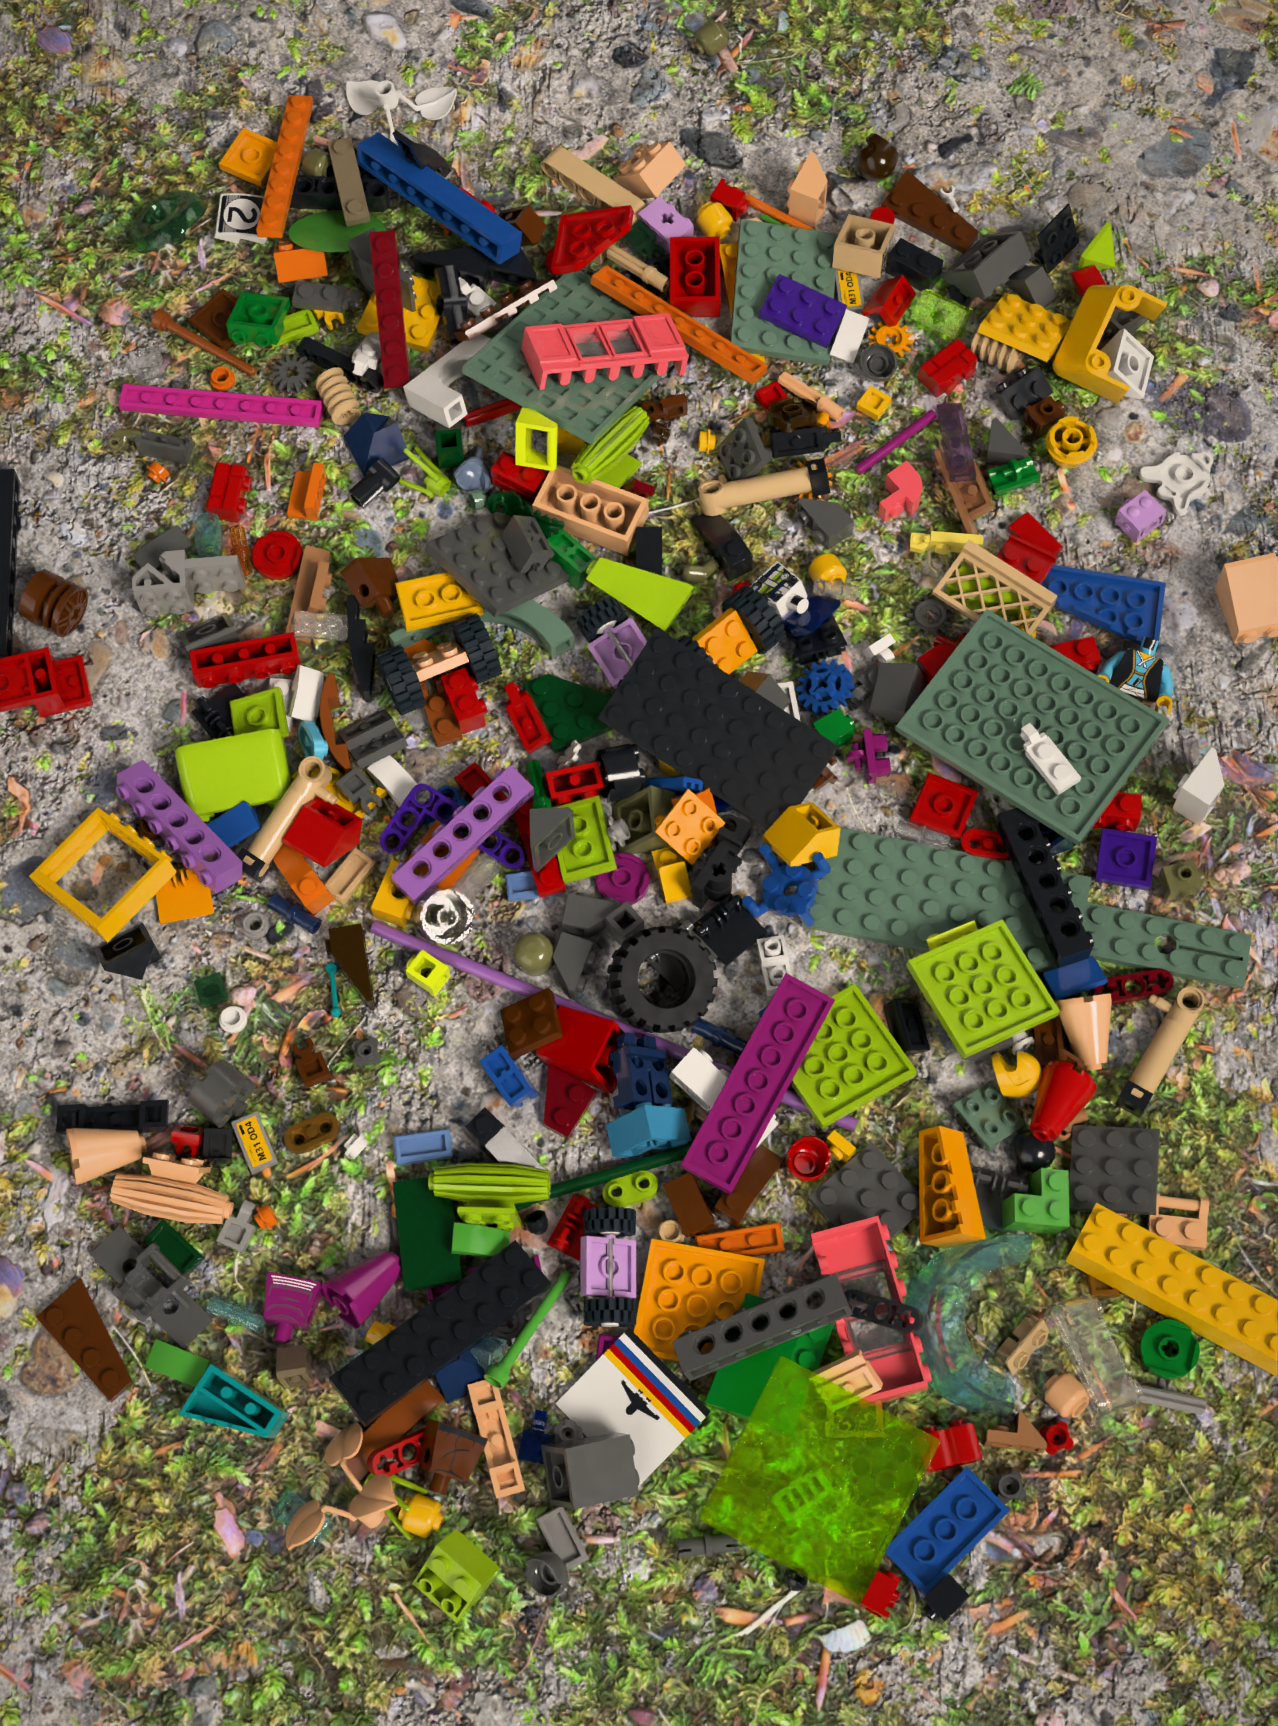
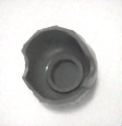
(878, 363)
(546, 1573)

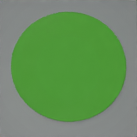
(329, 231)

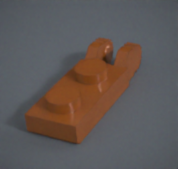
(440, 715)

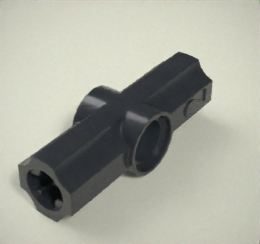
(450, 302)

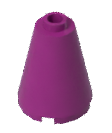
(362, 1287)

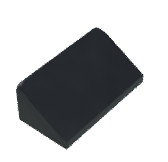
(906, 1025)

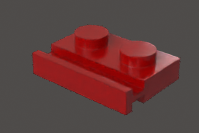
(1027, 558)

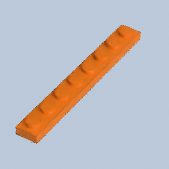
(285, 166)
(690, 330)

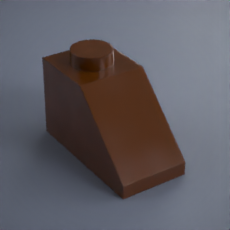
(525, 221)

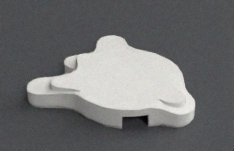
(1180, 478)

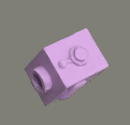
(1139, 516)

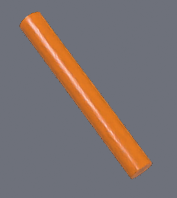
(775, 213)

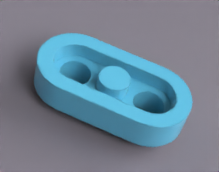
(311, 740)

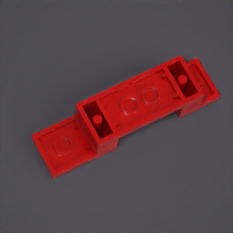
(43, 681)

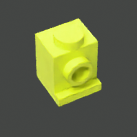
(425, 962)

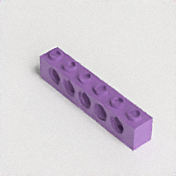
(179, 827)
(459, 849)

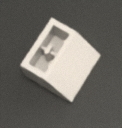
(1200, 788)

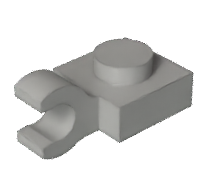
(237, 1231)

